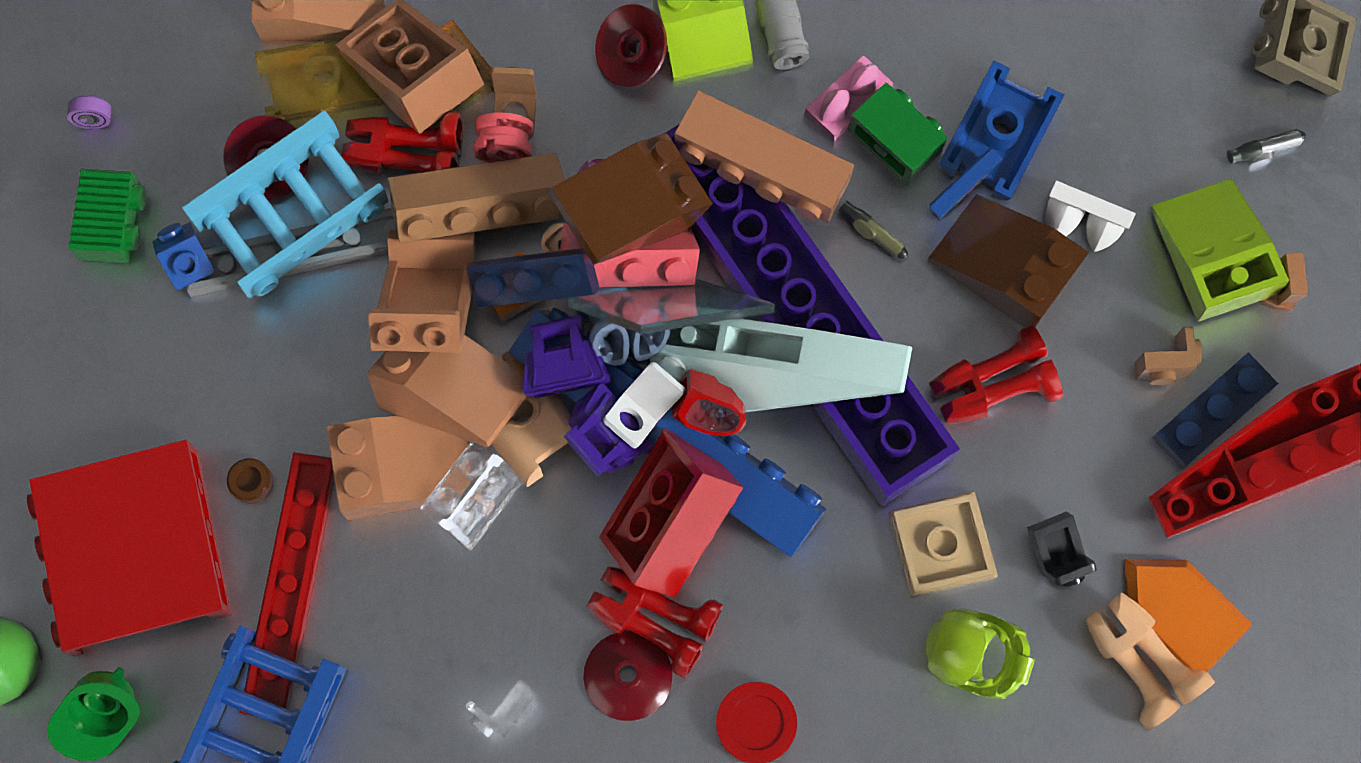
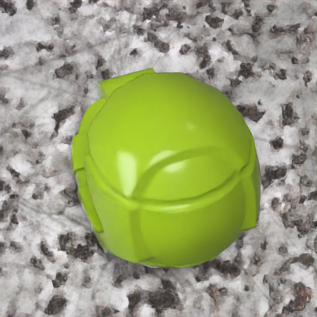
(958, 647)

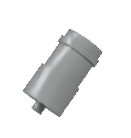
(783, 31)

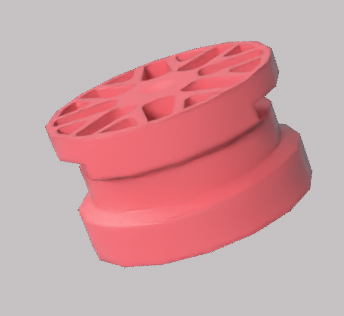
(502, 138)

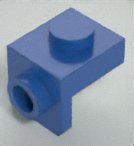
(182, 254)

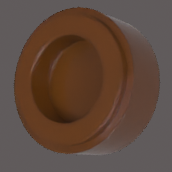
(250, 480)

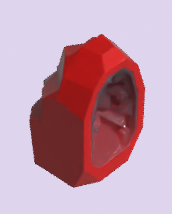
(709, 406)

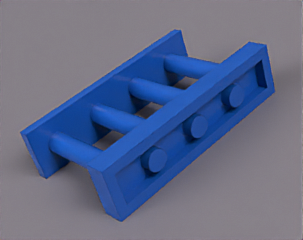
(301, 725)

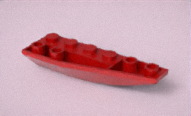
(1283, 449)

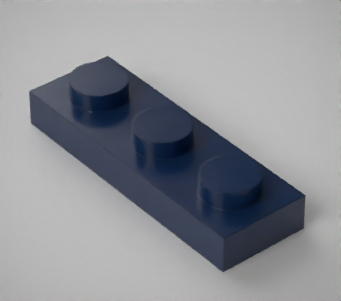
(532, 278)
(1215, 410)

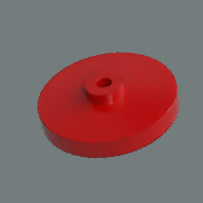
(756, 723)

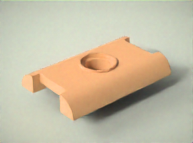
(532, 441)

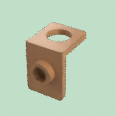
(515, 86)

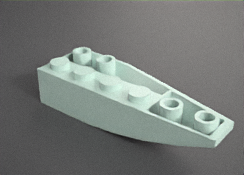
(788, 364)

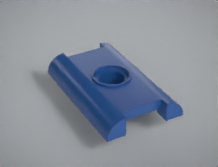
(1007, 104)

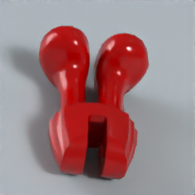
(376, 136)
(978, 398)
(626, 615)

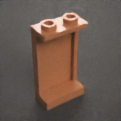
(424, 295)

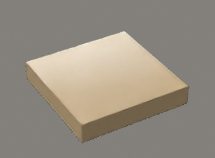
(943, 544)

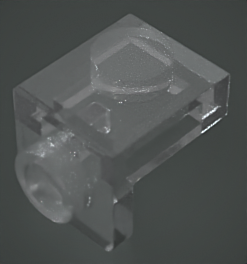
(513, 710)

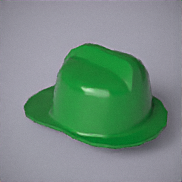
(94, 716)

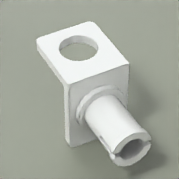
(648, 399)

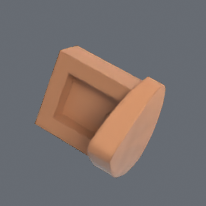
(1295, 289)

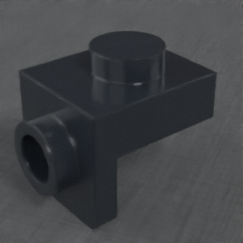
(1060, 550)

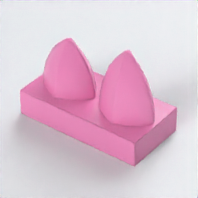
(835, 105)

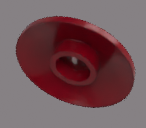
(618, 42)
(249, 139)
(627, 699)

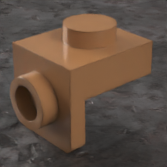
(1167, 366)

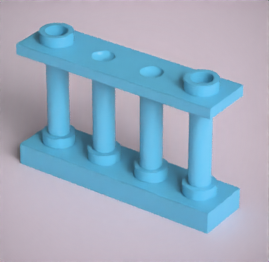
(283, 163)

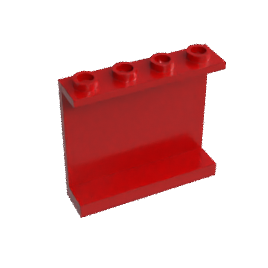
(127, 546)

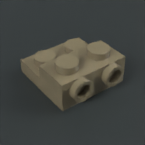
(1304, 43)

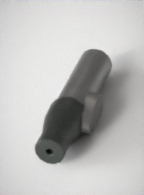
(1265, 148)

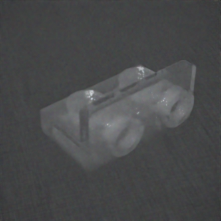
(471, 495)

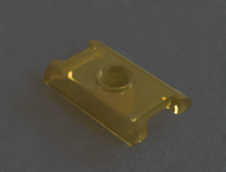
(301, 97)

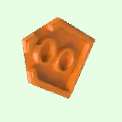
(1188, 610)

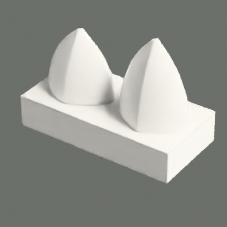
(1104, 222)

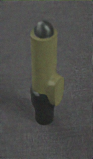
(872, 230)

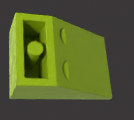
(1219, 249)

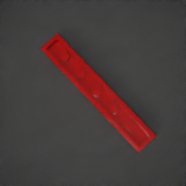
(292, 572)

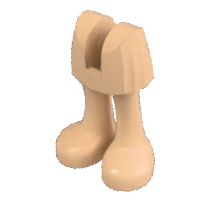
(1138, 622)

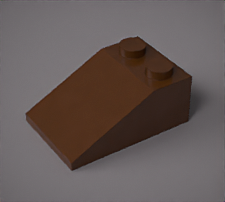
(631, 199)
(1008, 259)

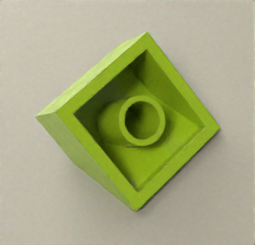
(704, 36)

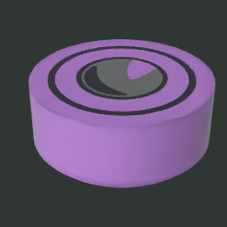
(89, 112)

